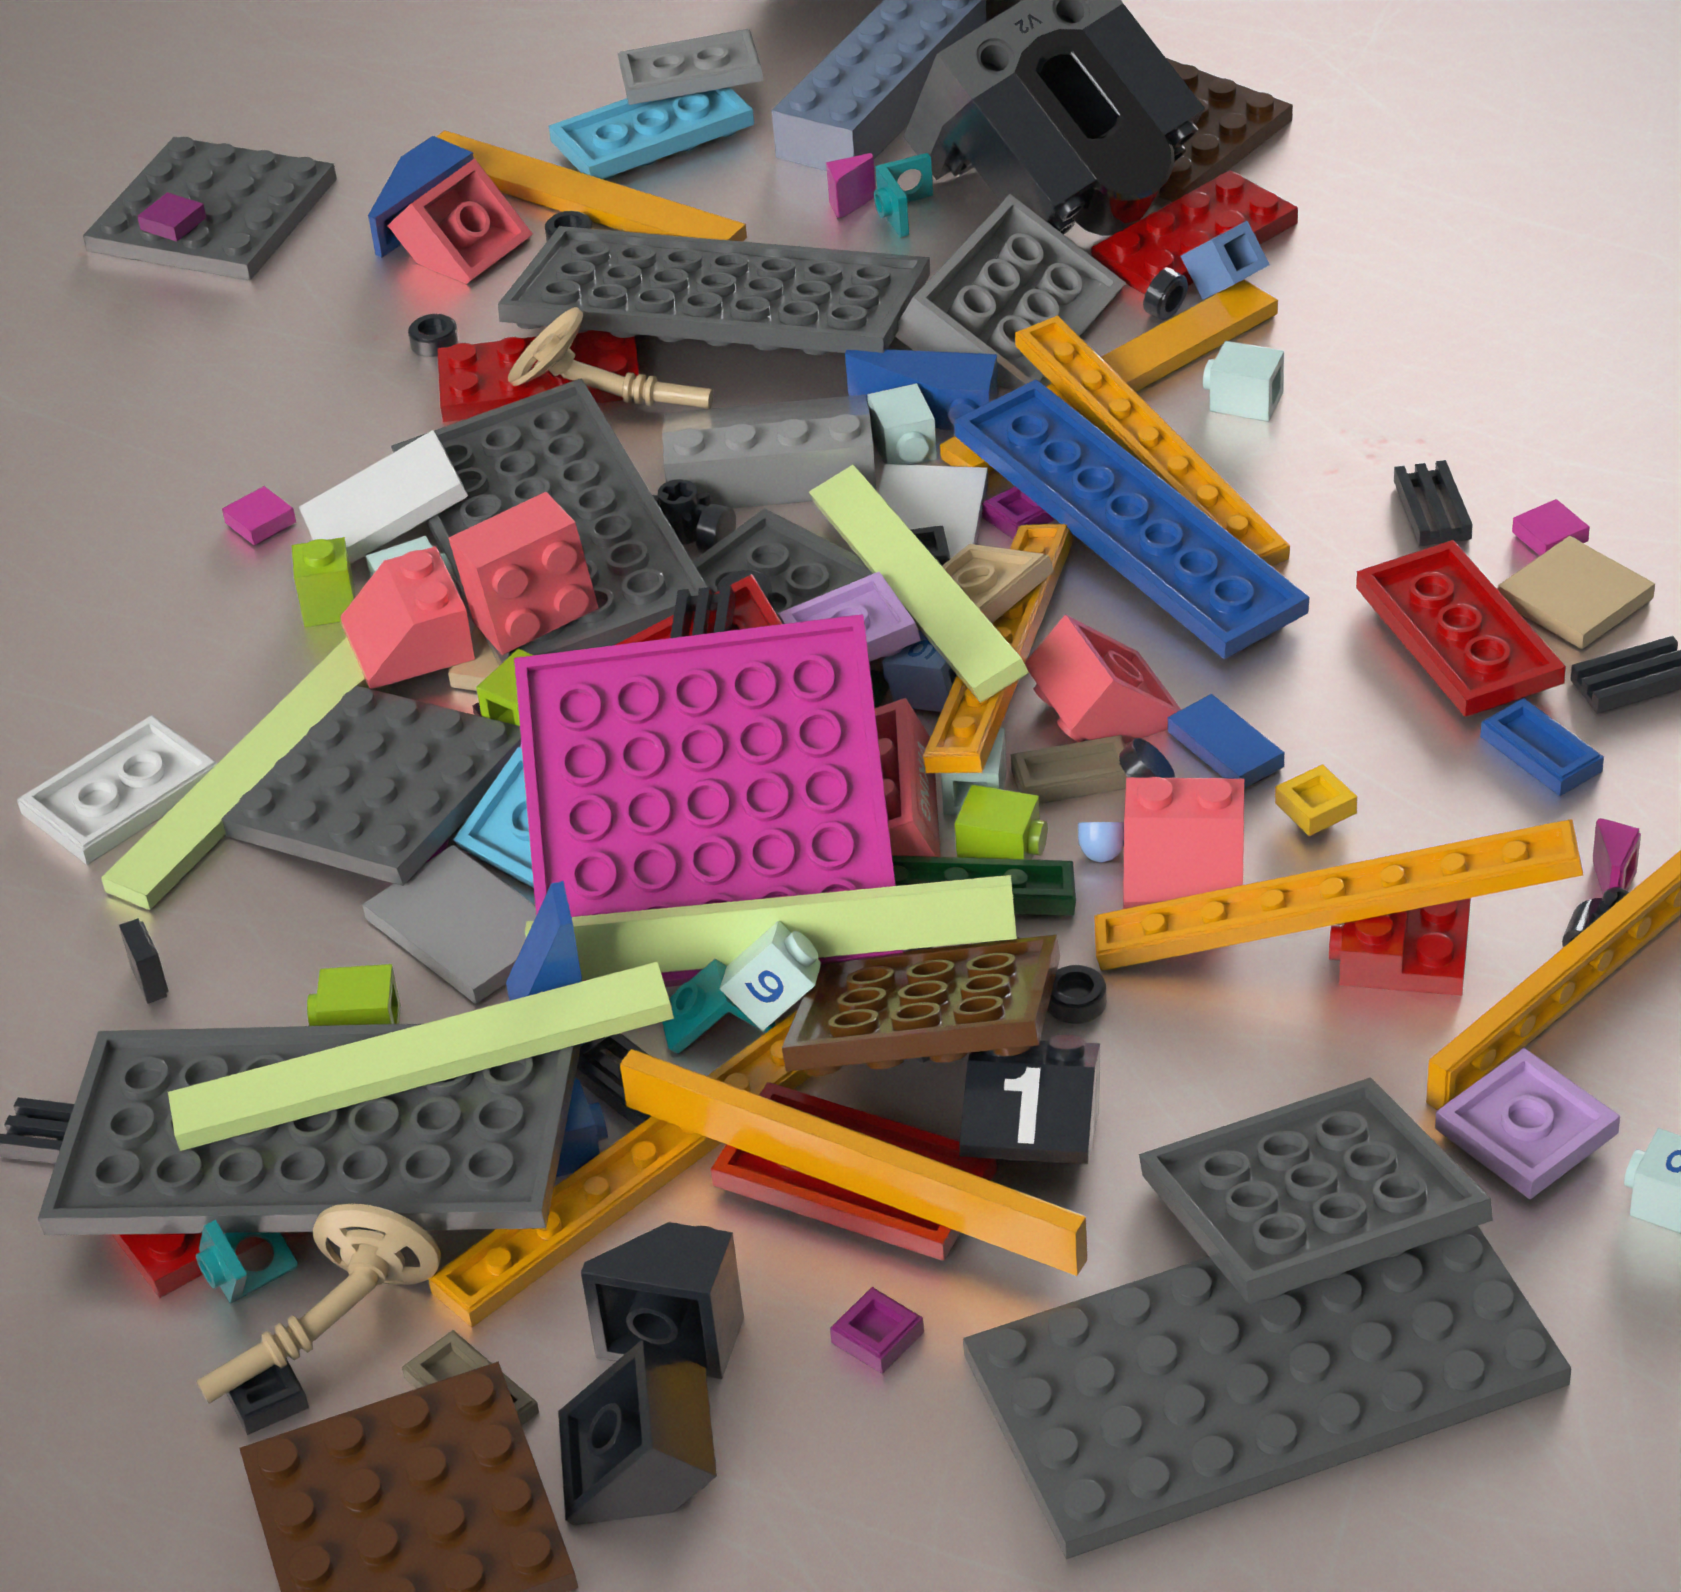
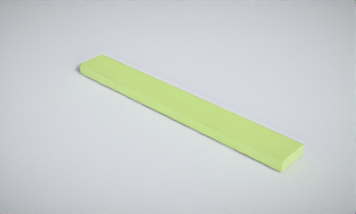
(922, 585)
(195, 821)
(832, 922)
(418, 1056)

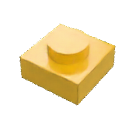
(1316, 799)

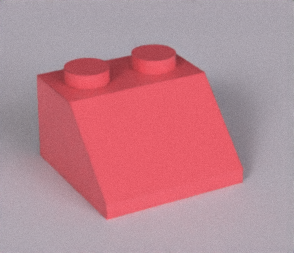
(460, 225)
(408, 620)
(1098, 685)
(1181, 837)

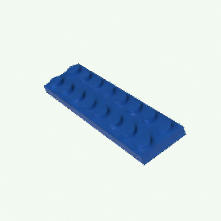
(1132, 519)

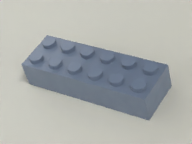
(869, 81)

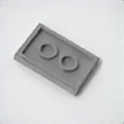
(690, 66)
(456, 922)

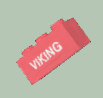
(907, 786)

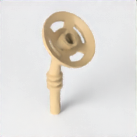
(553, 354)
(370, 1261)

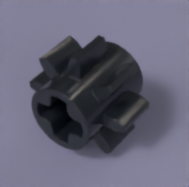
(682, 507)

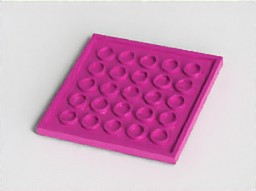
(705, 770)

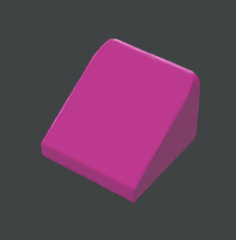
(850, 183)
(1615, 854)

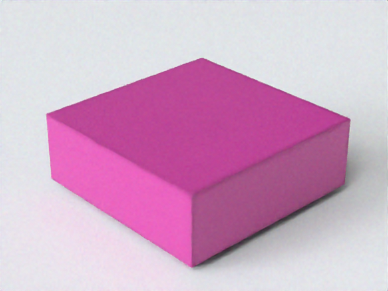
(259, 515)
(1548, 526)

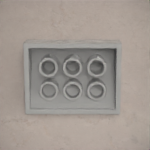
(1001, 282)
(768, 449)

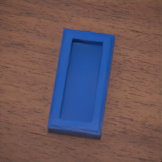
(1225, 741)
(1542, 746)

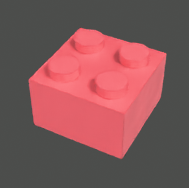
(524, 572)

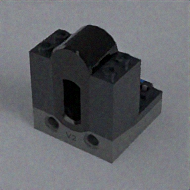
(1060, 112)

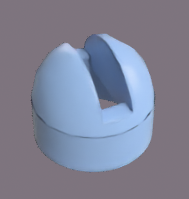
(1101, 839)

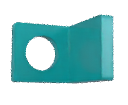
(889, 196)
(699, 1006)
(223, 1268)

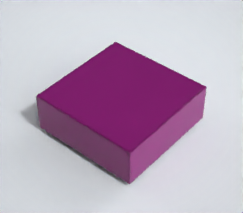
(172, 216)
(1012, 510)
(877, 1330)

